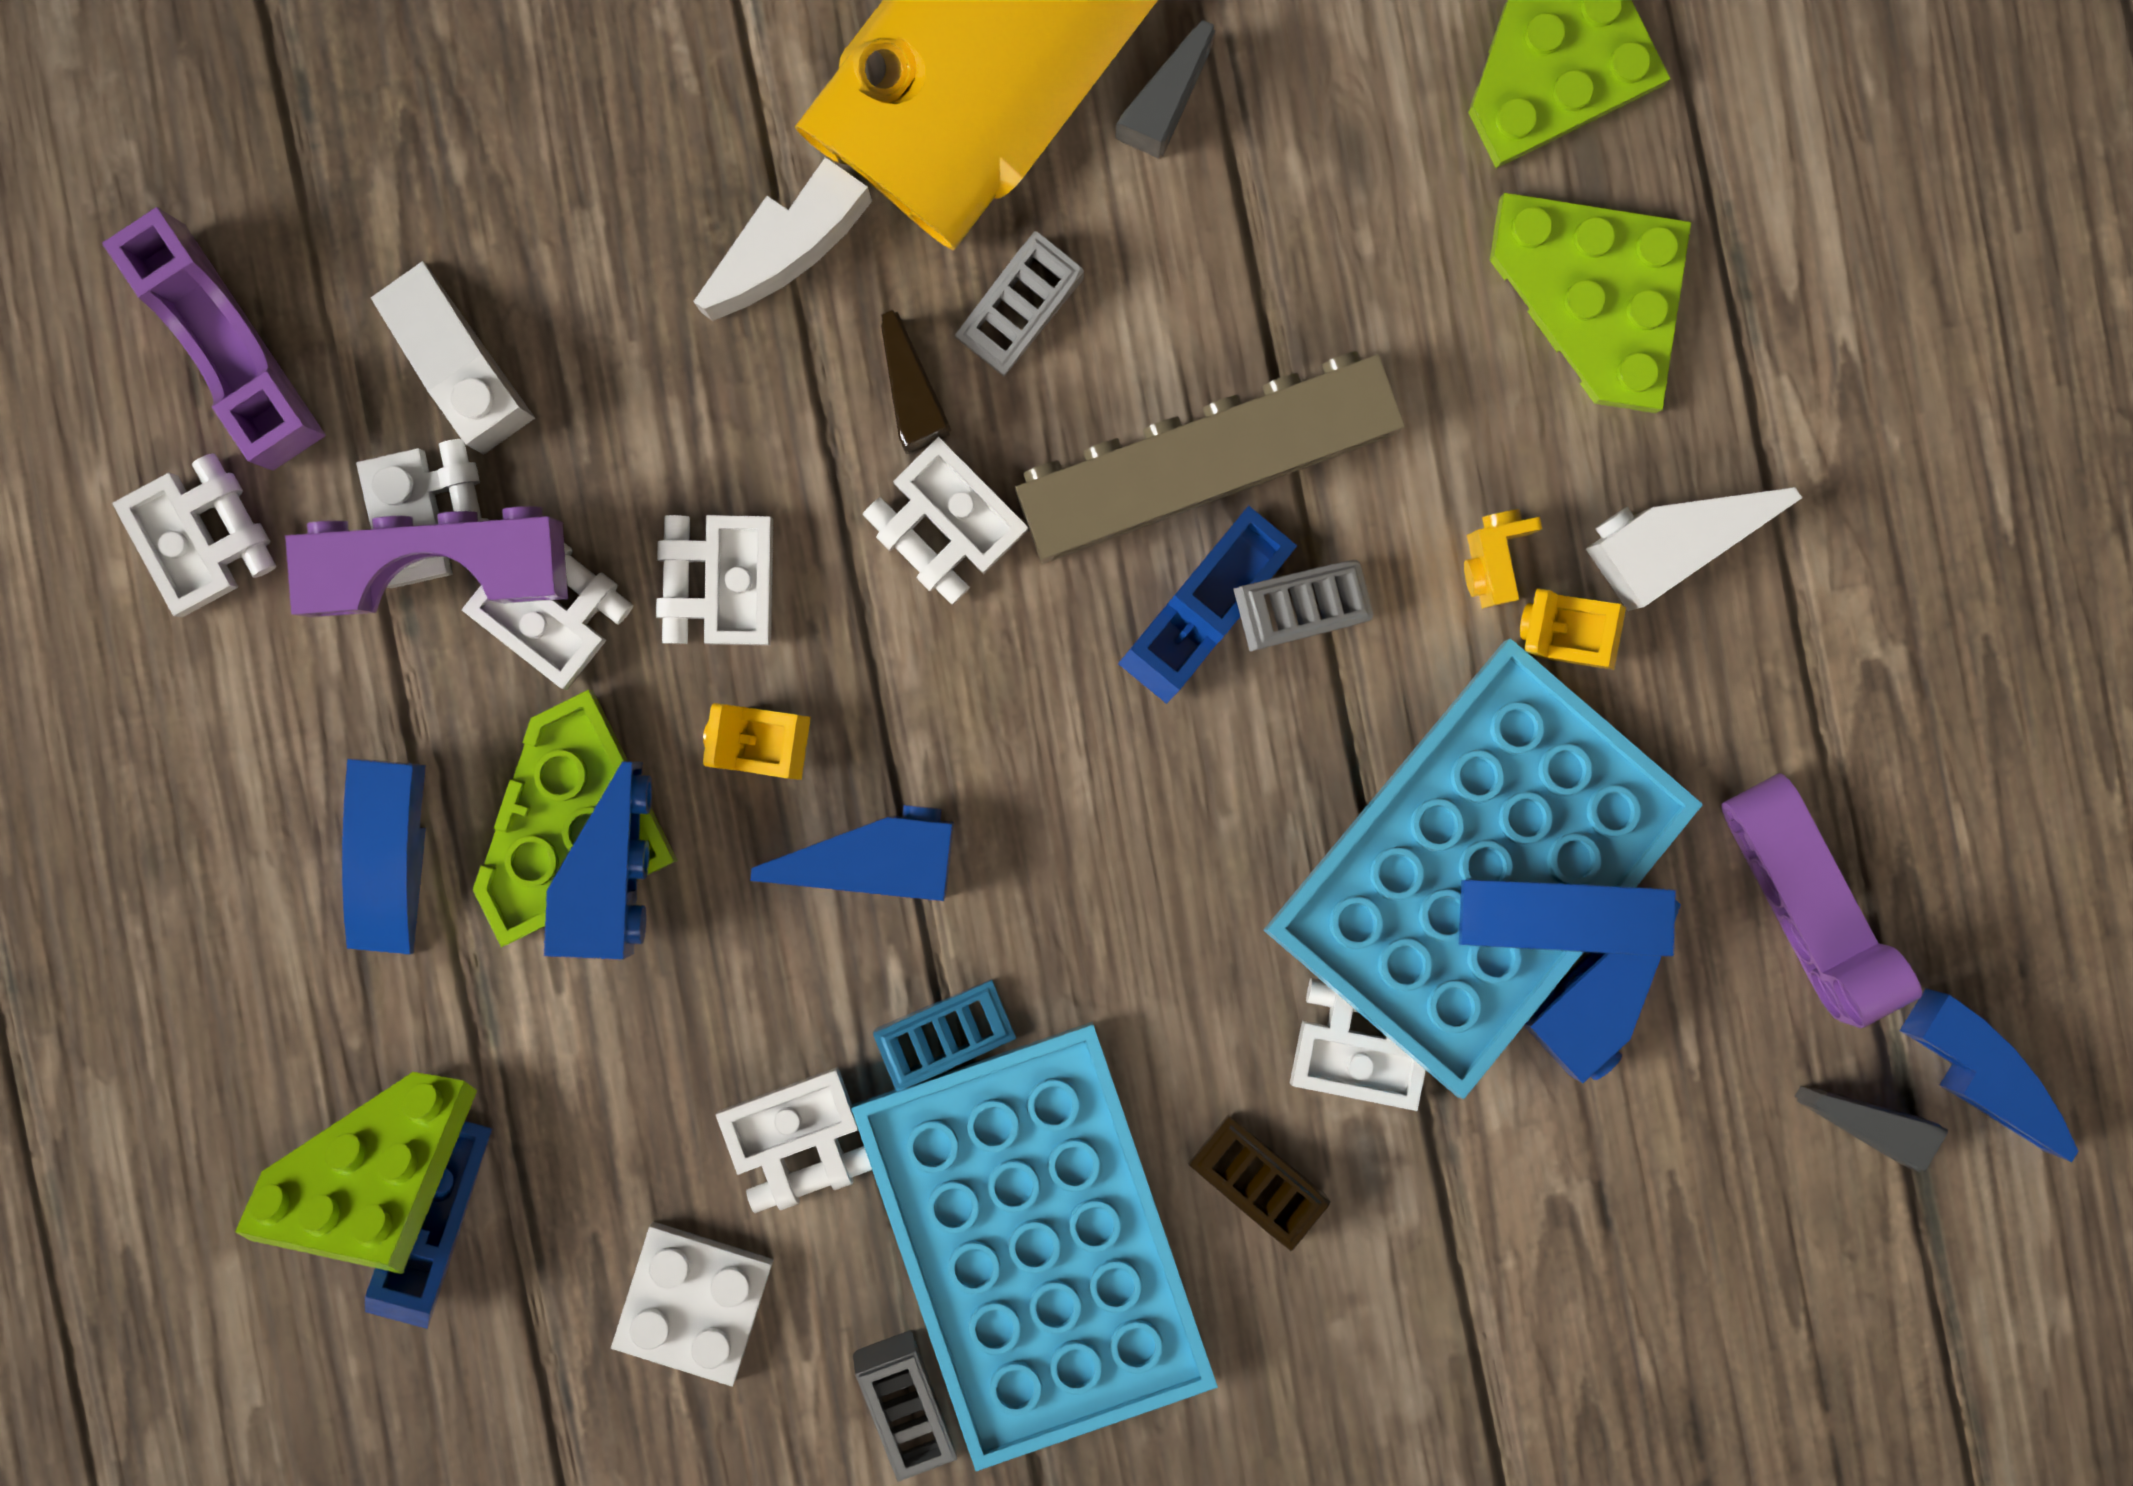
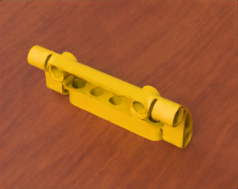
(980, 102)

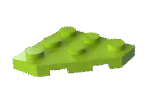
(1559, 70)
(1598, 290)
(555, 788)
(365, 1179)

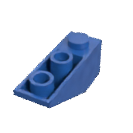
(595, 890)

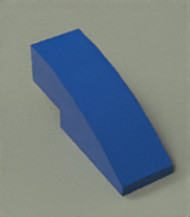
(1205, 605)
(382, 854)
(1567, 917)
(1988, 1072)

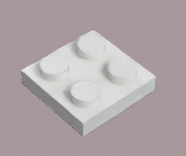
(692, 1304)

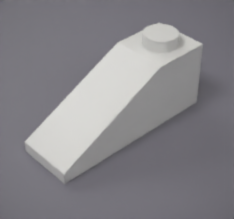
(451, 360)
(1667, 543)

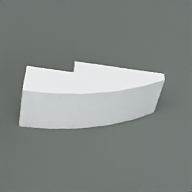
(784, 242)

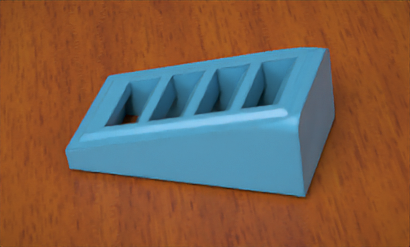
(894, 1057)

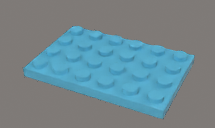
(1498, 790)
(1034, 1246)

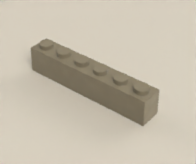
(1210, 457)

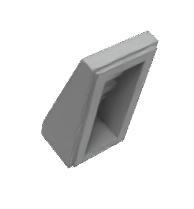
(1053, 259)
(1338, 591)

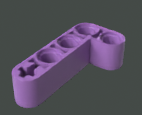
(1815, 907)

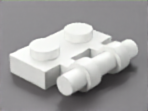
(406, 487)
(959, 507)
(176, 543)
(736, 580)
(548, 633)
(1351, 1061)
(786, 1123)

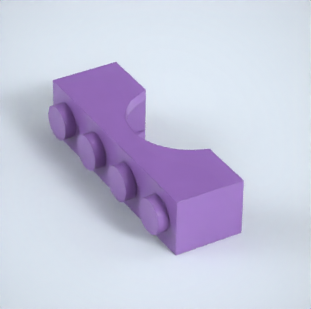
(194, 303)
(349, 570)

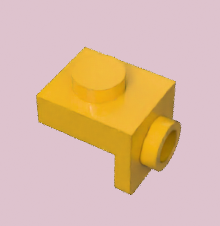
(1490, 567)
(1572, 629)
(756, 741)

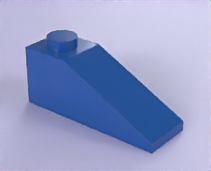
(886, 857)
(1594, 1012)
(414, 1293)

